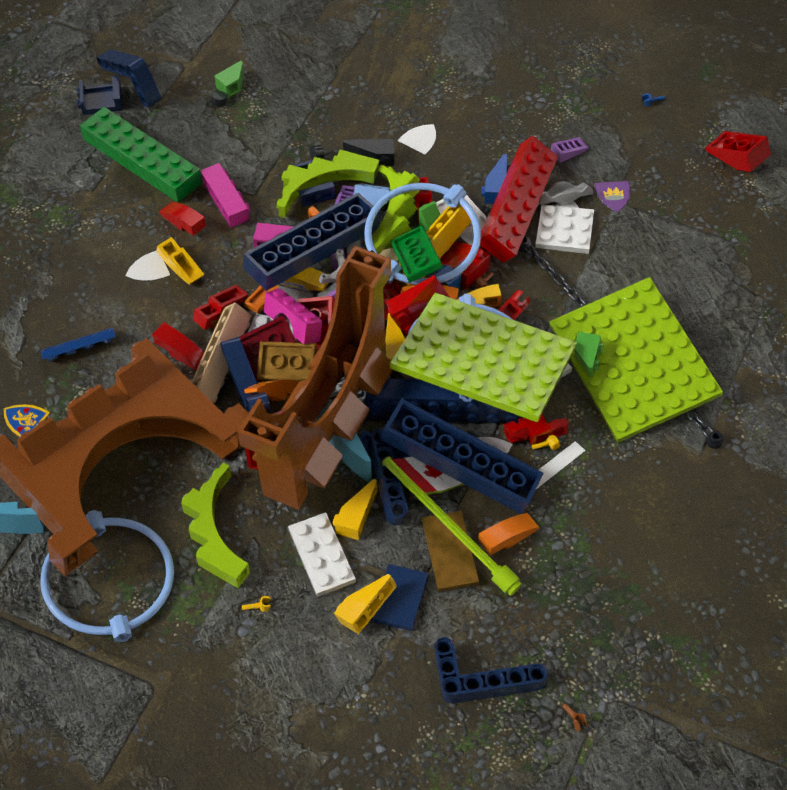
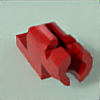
(513, 307)
(534, 431)

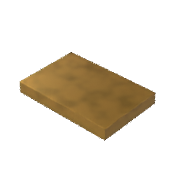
(285, 360)

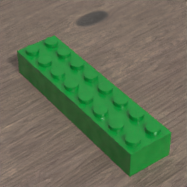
(141, 154)

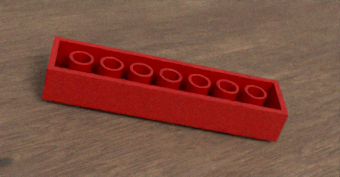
(517, 199)

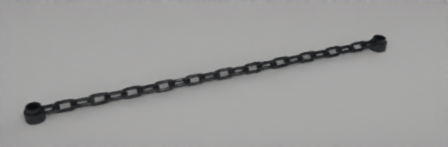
(525, 247)

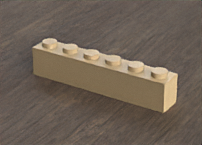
(213, 366)

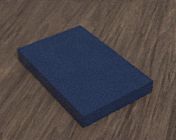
(403, 603)

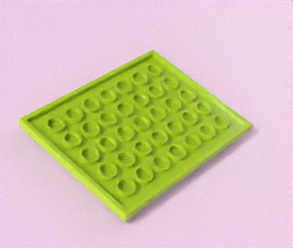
(484, 356)
(646, 362)

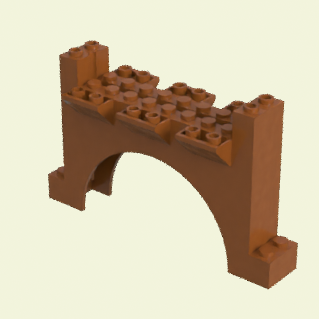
(292, 443)
(57, 457)

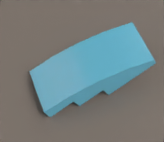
(353, 454)
(19, 520)

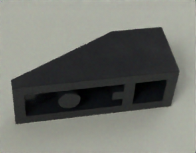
(374, 148)

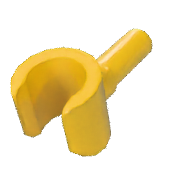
(552, 441)
(259, 605)

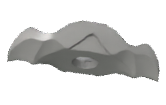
(565, 192)

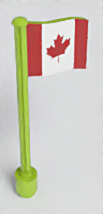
(426, 480)

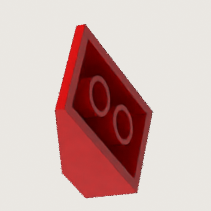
(740, 150)
(457, 254)
(410, 304)
(323, 309)

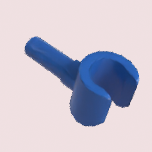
(648, 99)

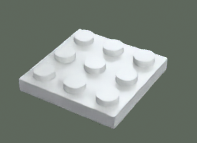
(565, 228)

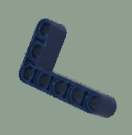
(136, 69)
(242, 373)
(387, 485)
(482, 679)

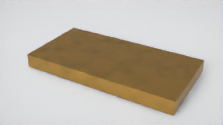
(449, 557)

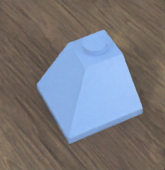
(371, 192)

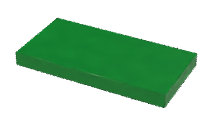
(416, 254)

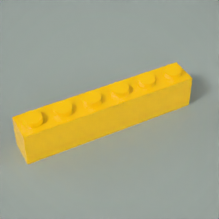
(445, 231)

